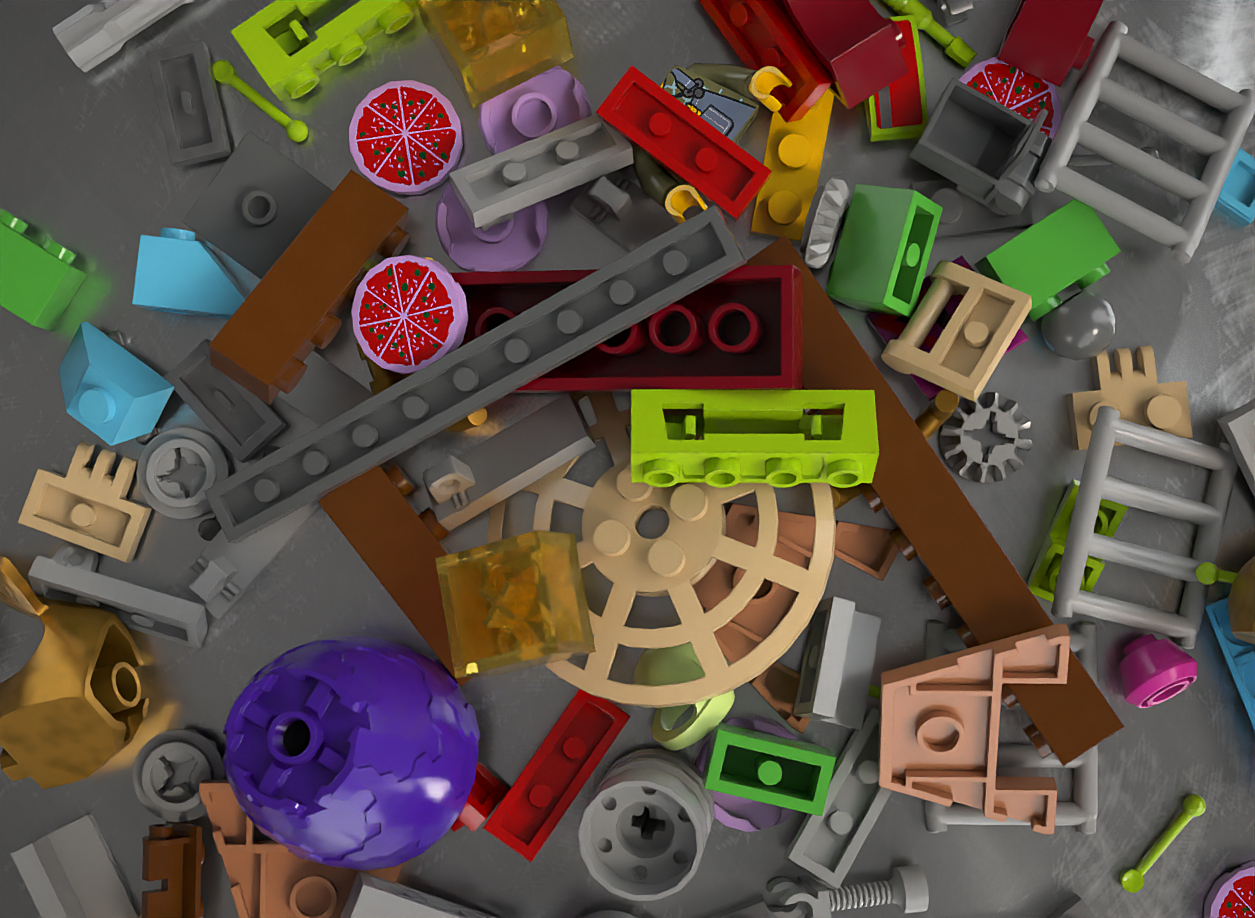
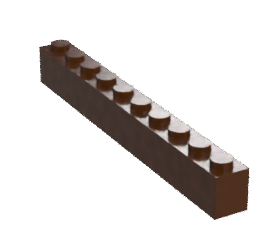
(944, 528)

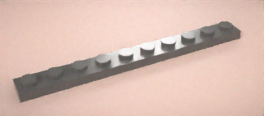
(477, 374)

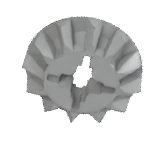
(824, 222)
(965, 454)
(162, 457)
(152, 773)

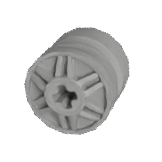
(628, 848)

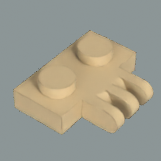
(1133, 394)
(88, 504)

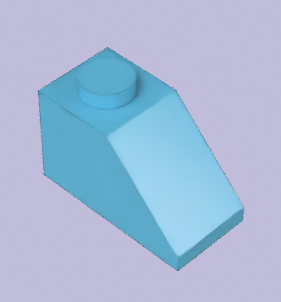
(184, 277)
(110, 387)

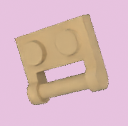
(972, 338)

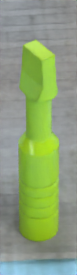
(954, 46)

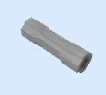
(105, 26)

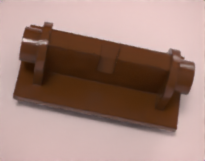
(175, 856)

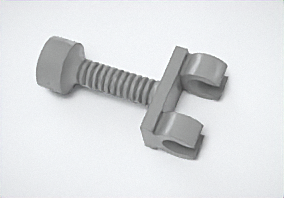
(905, 889)

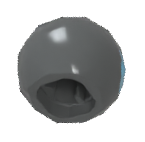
(1079, 326)

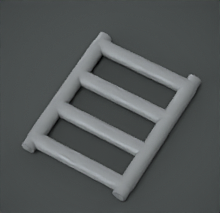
(1076, 130)
(1083, 542)
(1085, 806)

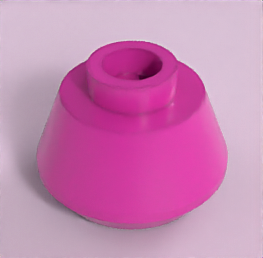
(1155, 671)

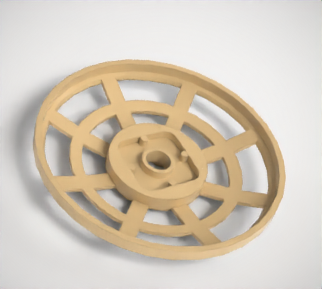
(673, 565)

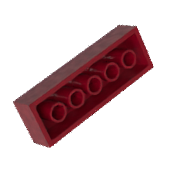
(721, 337)

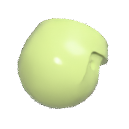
(675, 666)

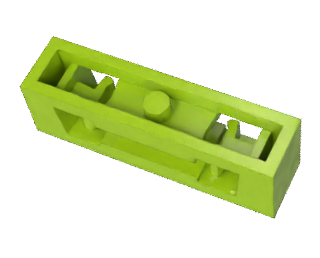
(289, 57)
(753, 437)

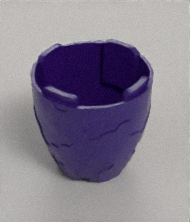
(383, 756)

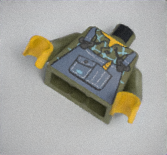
(723, 99)

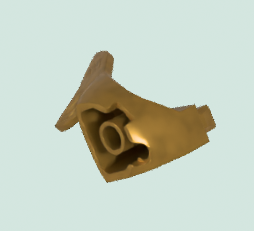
(75, 694)

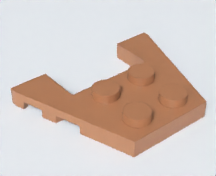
(857, 544)
(944, 726)
(265, 875)

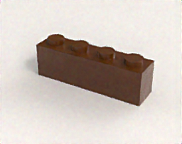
(309, 288)
(397, 547)

